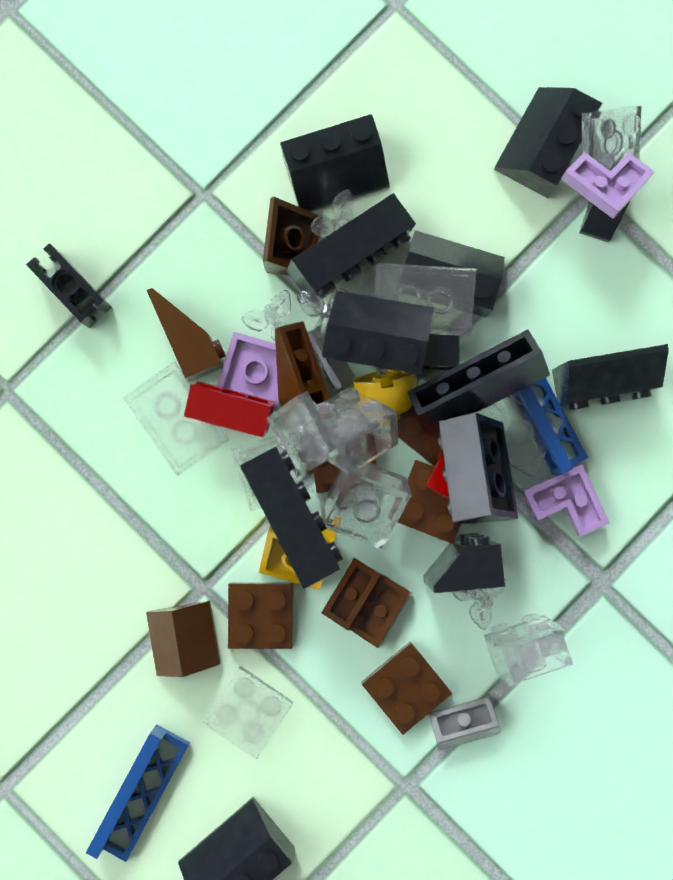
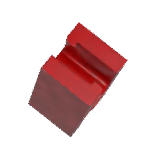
(229, 409)

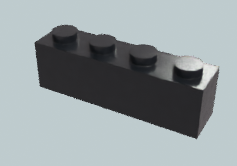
(351, 247)
(480, 381)
(290, 517)

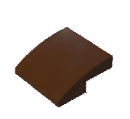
(366, 602)

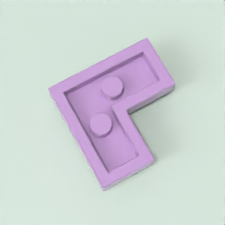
(607, 188)
(568, 492)

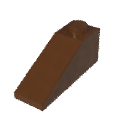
(190, 343)
(297, 365)

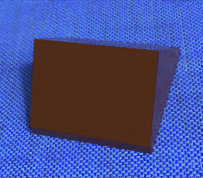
(286, 235)
(183, 639)

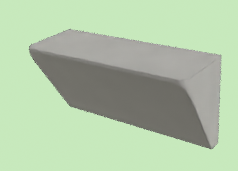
(337, 371)
(464, 723)

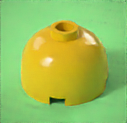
(388, 388)

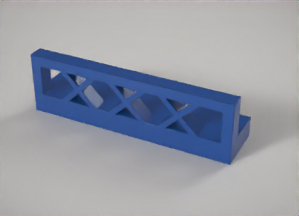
(556, 456)
(126, 794)

